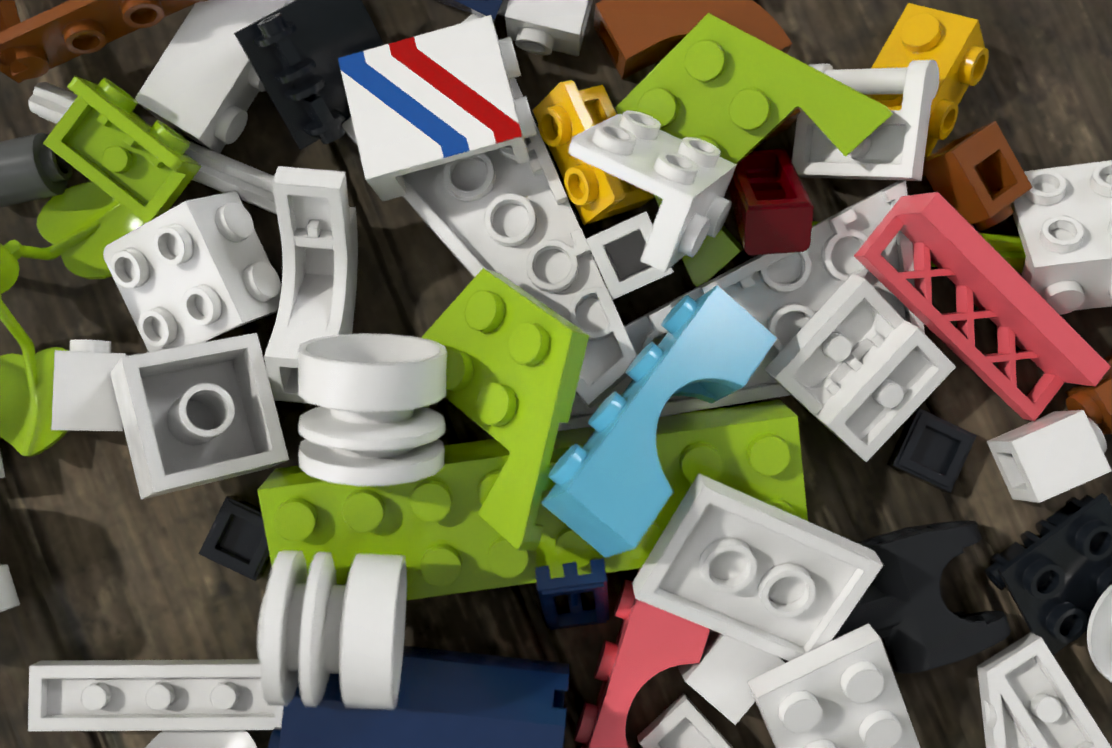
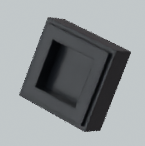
(931, 450)
(238, 539)

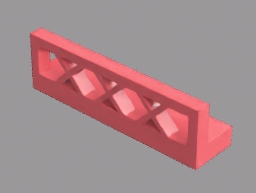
(995, 288)

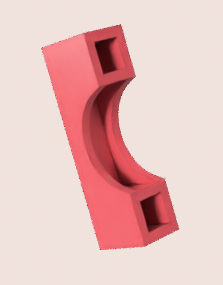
(645, 646)

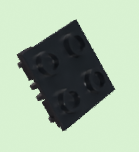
(299, 65)
(1060, 573)

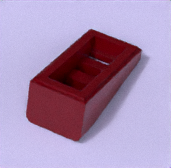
(771, 204)

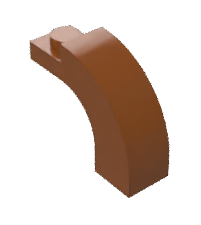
(647, 30)

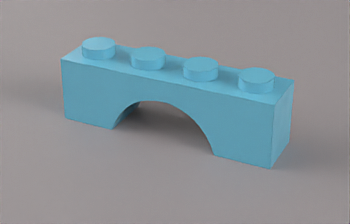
(615, 480)

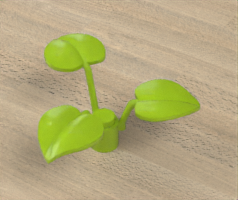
(79, 229)

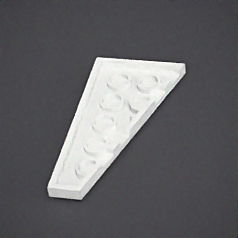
(524, 227)

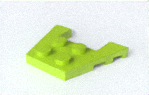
(734, 95)
(516, 377)

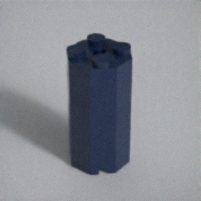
(441, 703)

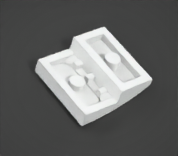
(860, 367)

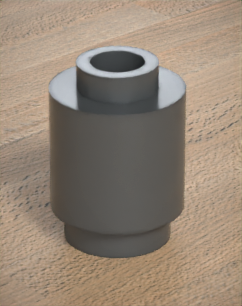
(30, 170)

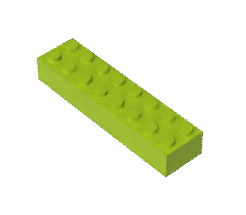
(458, 552)

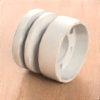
(371, 408)
(328, 628)

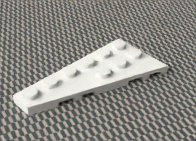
(782, 295)

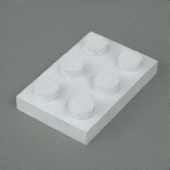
(754, 571)
(836, 697)

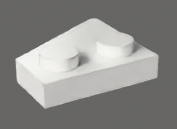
(1032, 701)

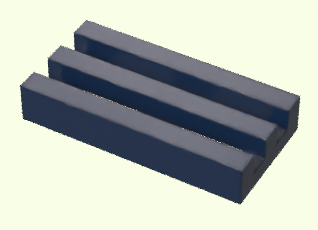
(573, 586)

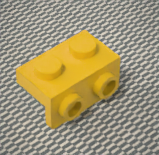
(955, 46)
(592, 190)

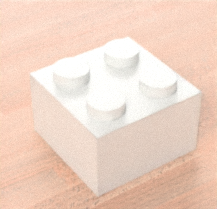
(198, 414)

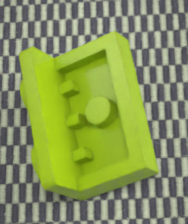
(120, 151)

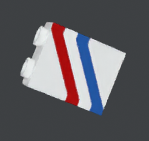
(434, 102)

